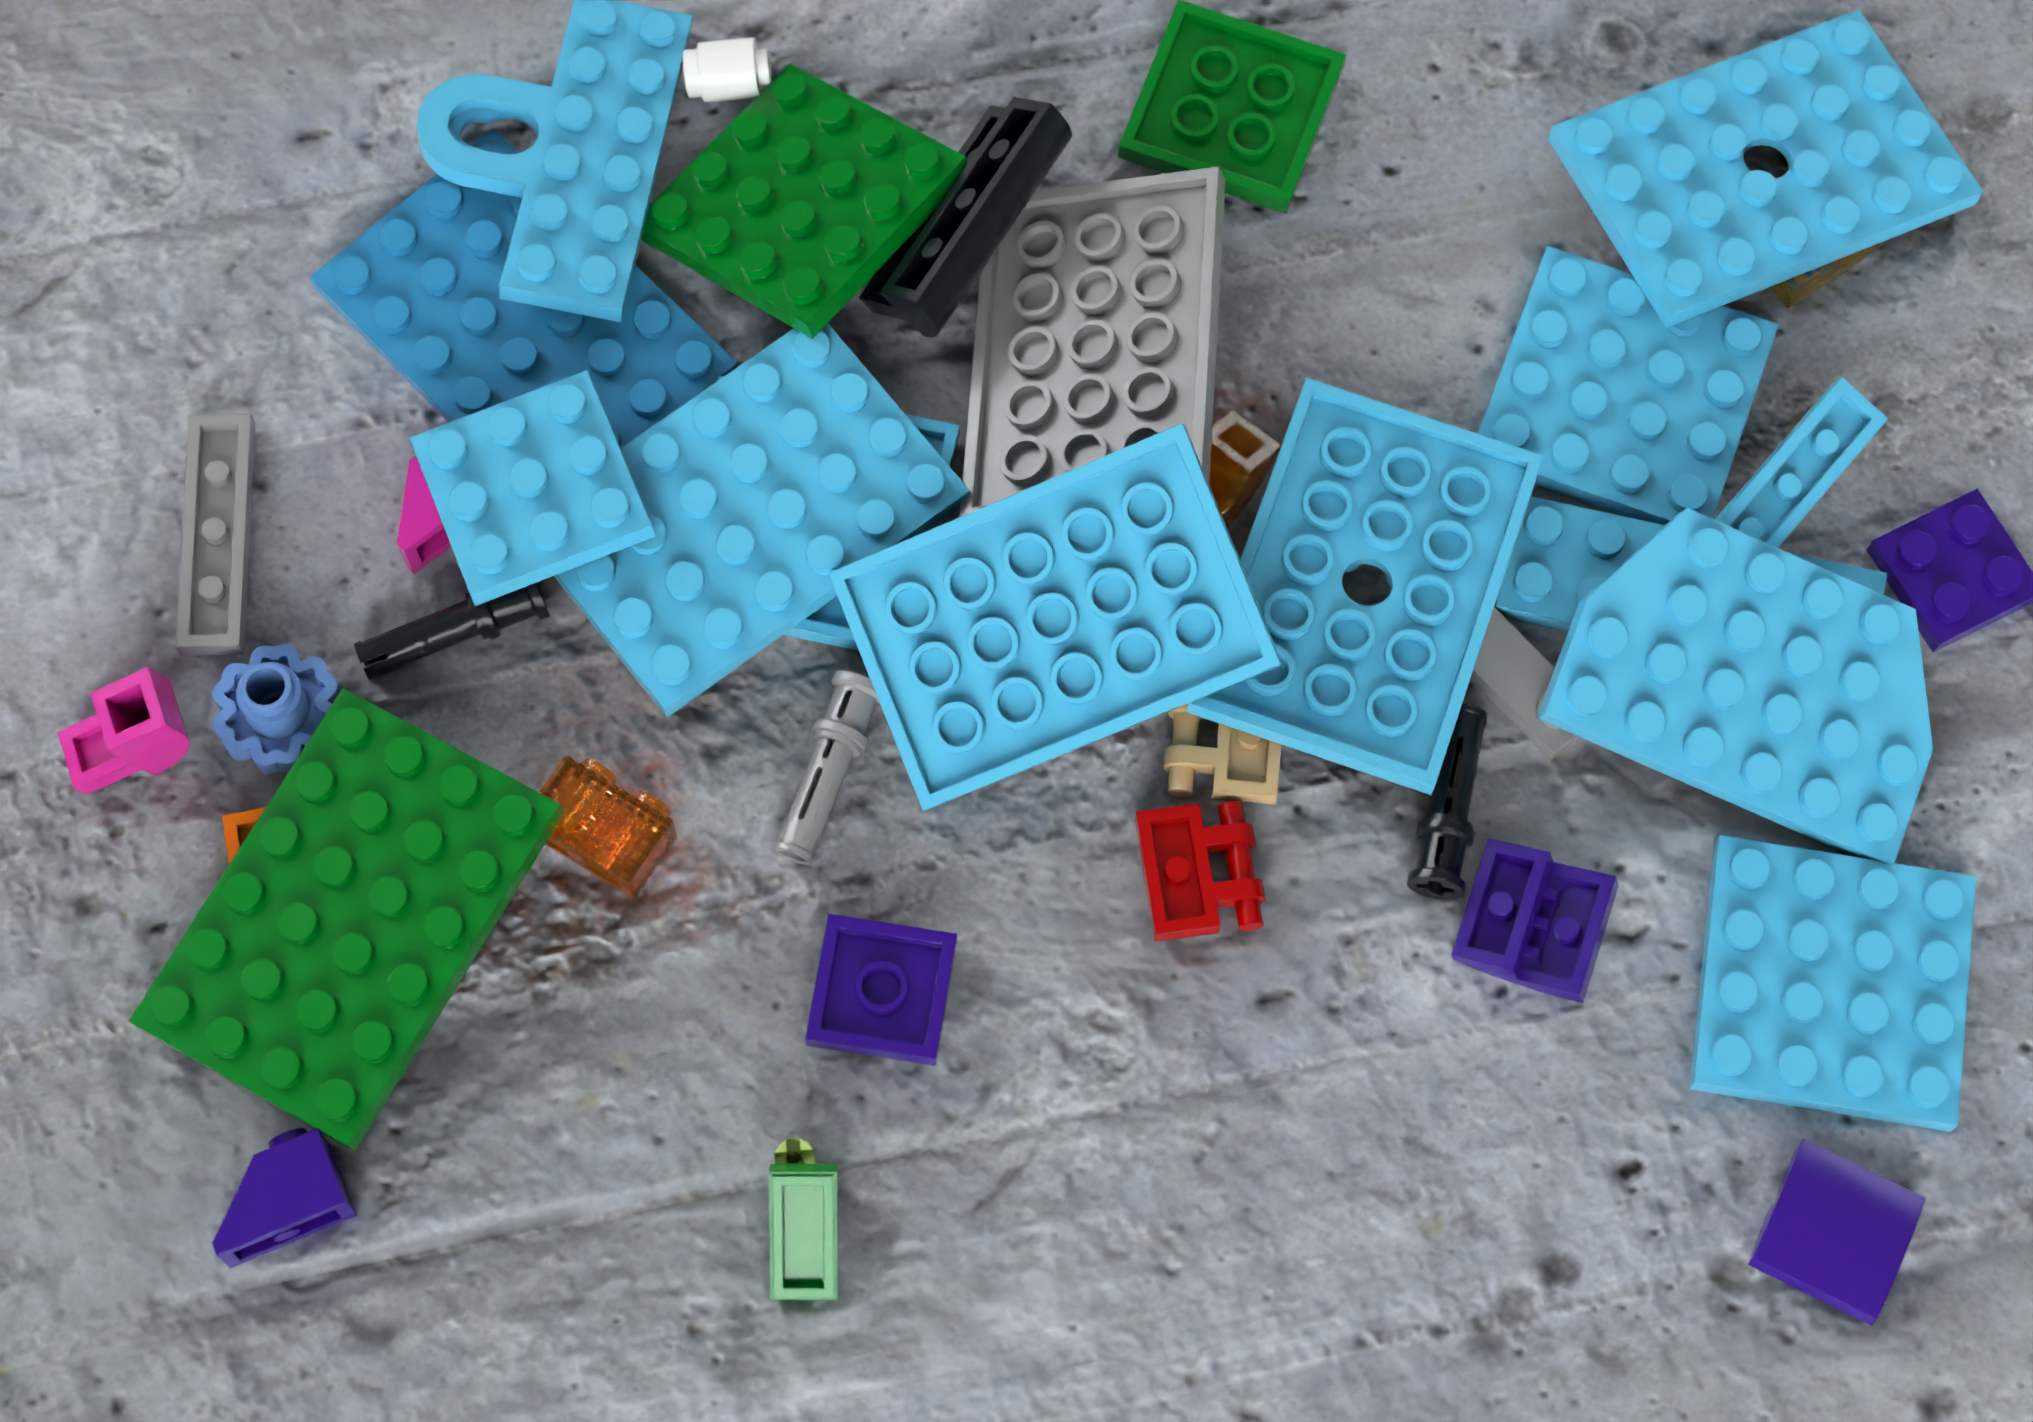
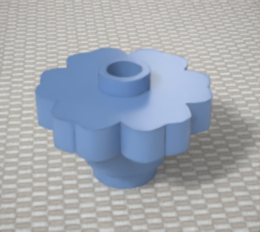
(272, 706)

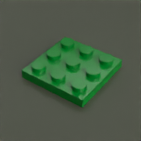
(1232, 102)

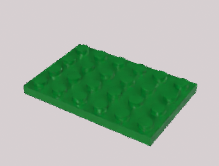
(348, 918)

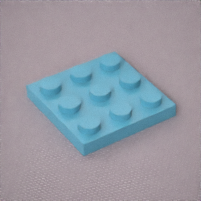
(531, 487)

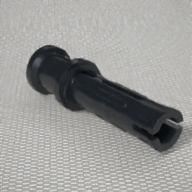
(448, 629)
(1450, 832)

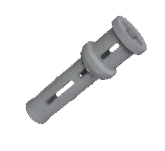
(837, 740)

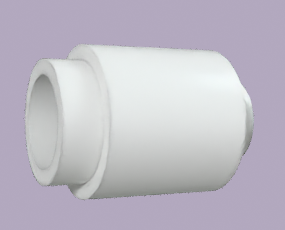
(726, 70)

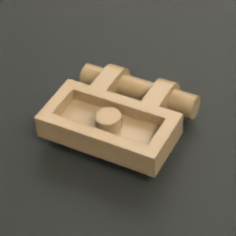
(1241, 763)

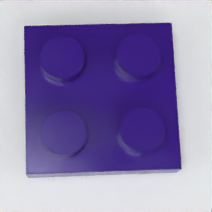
(1954, 569)
(881, 989)

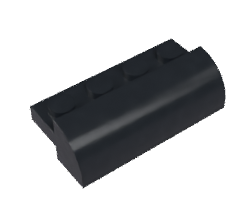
(944, 256)

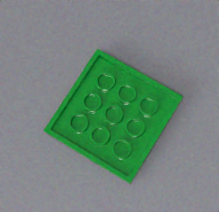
(801, 199)

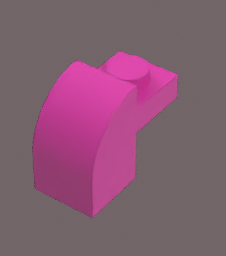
(132, 731)

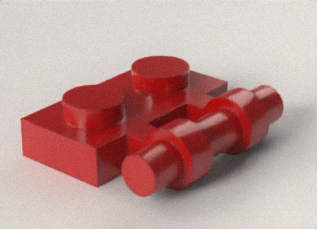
(1179, 872)

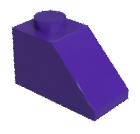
(283, 1198)

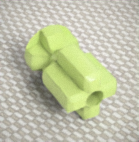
(794, 1152)

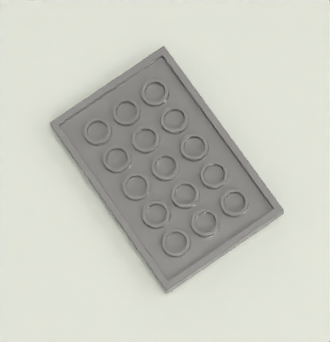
(1095, 329)

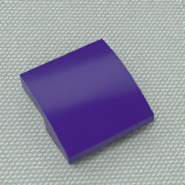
(1535, 920)
(1837, 1231)

